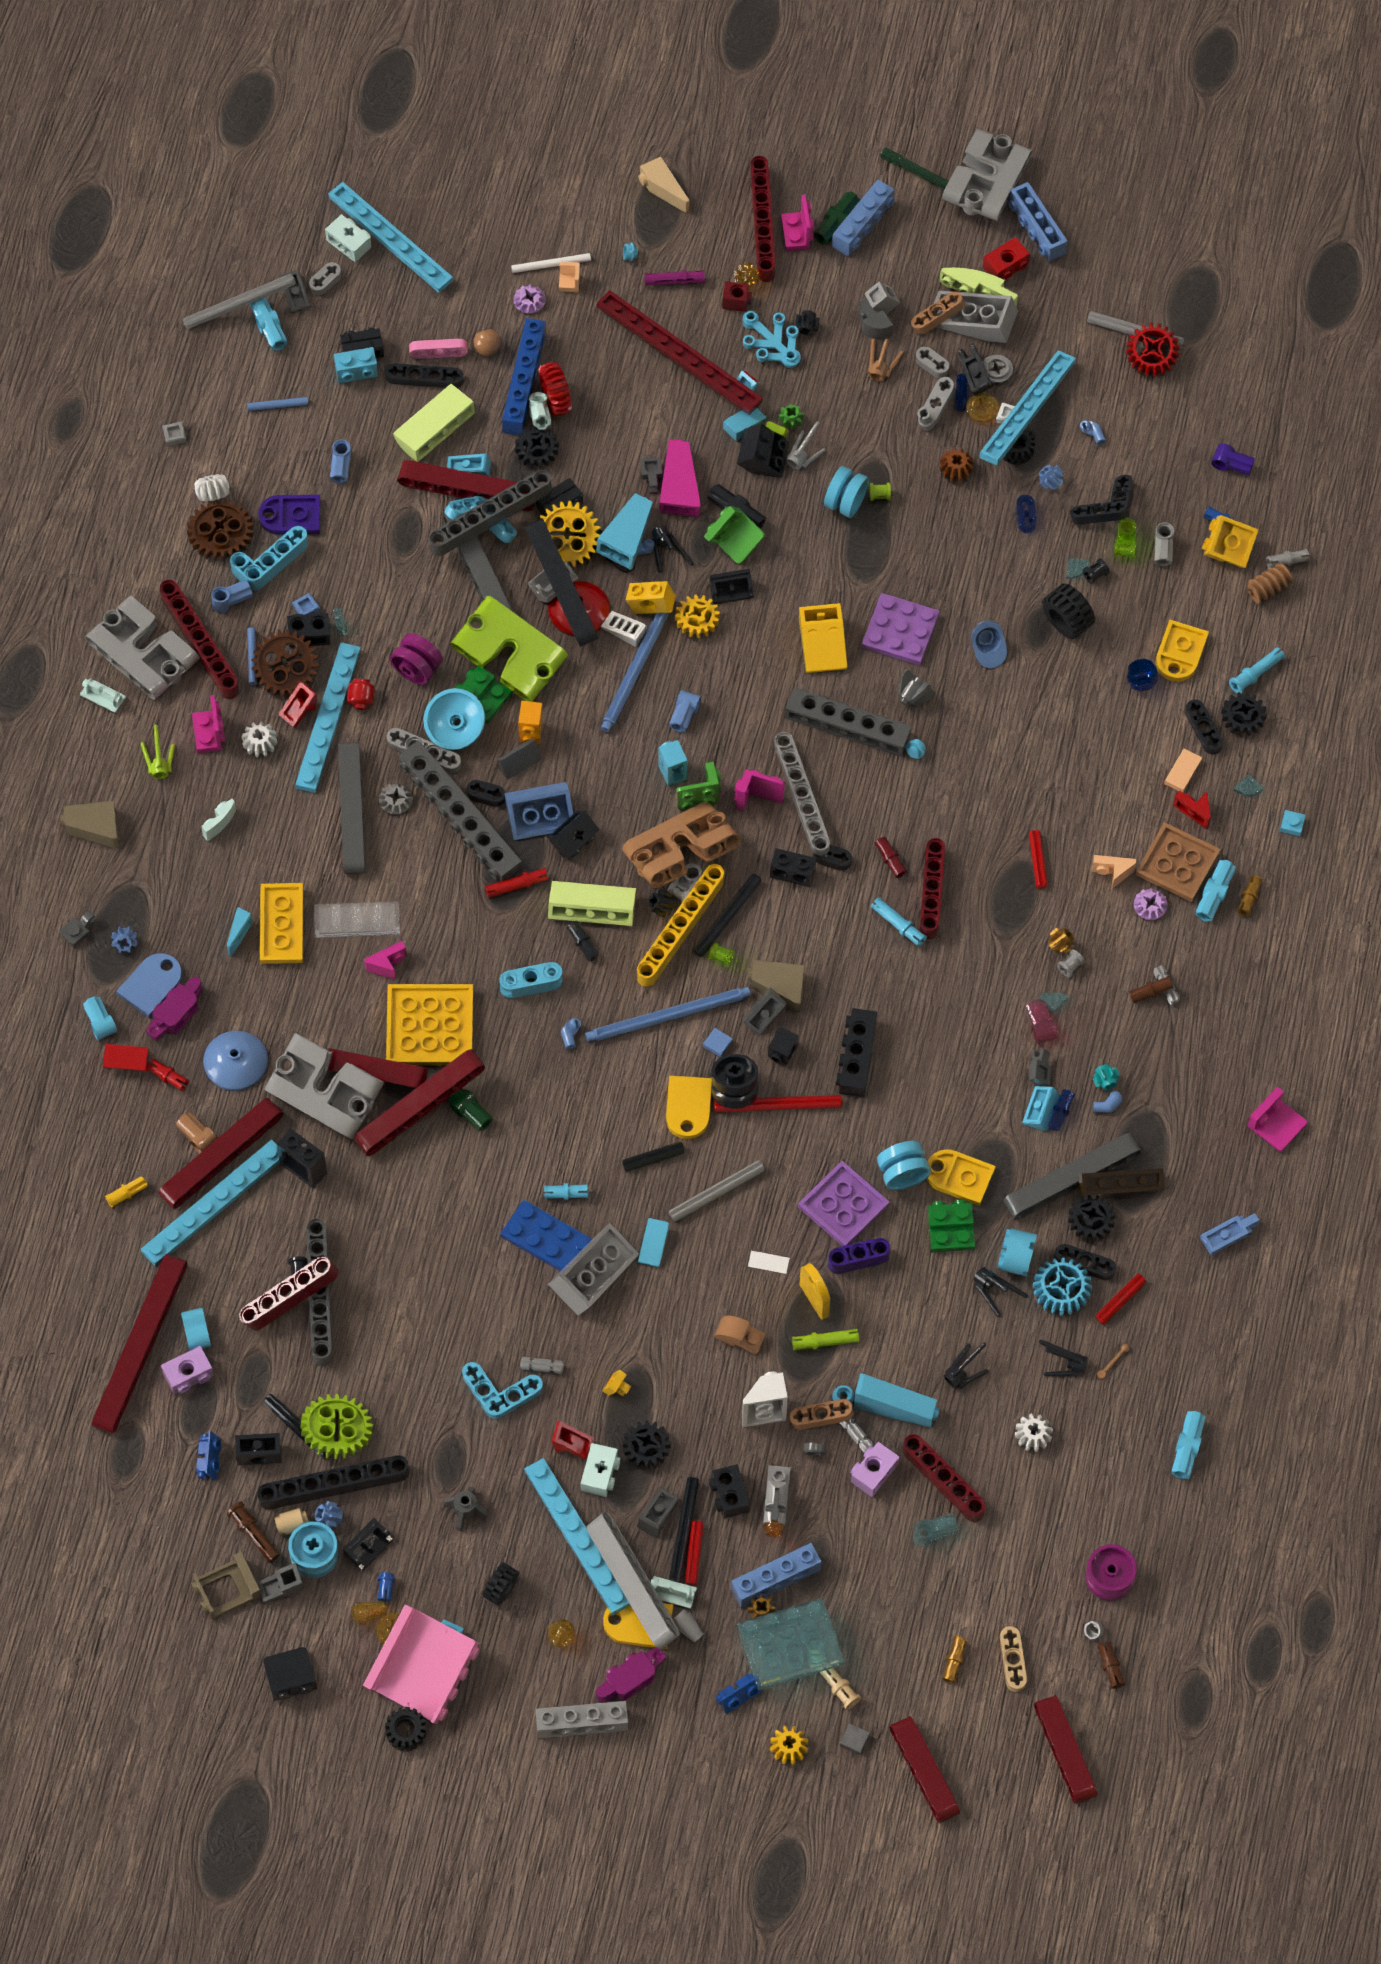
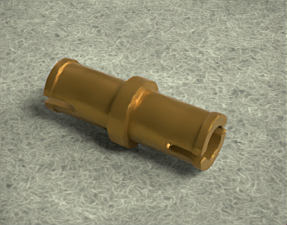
(1249, 895)
(954, 1659)

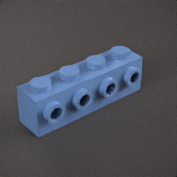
(863, 218)
(1038, 222)

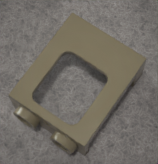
(243, 1579)

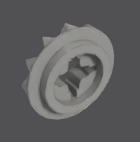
(1000, 362)
(401, 805)

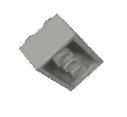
(982, 317)
(593, 1269)

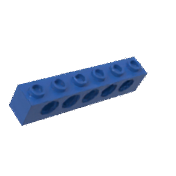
(524, 376)

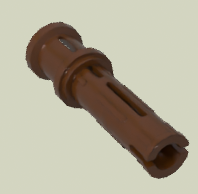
(247, 1524)

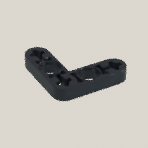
(1115, 510)

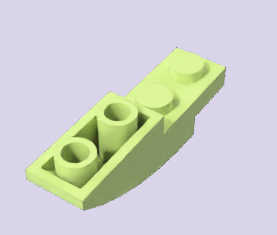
(974, 281)

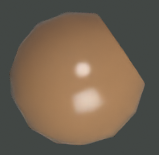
(487, 342)

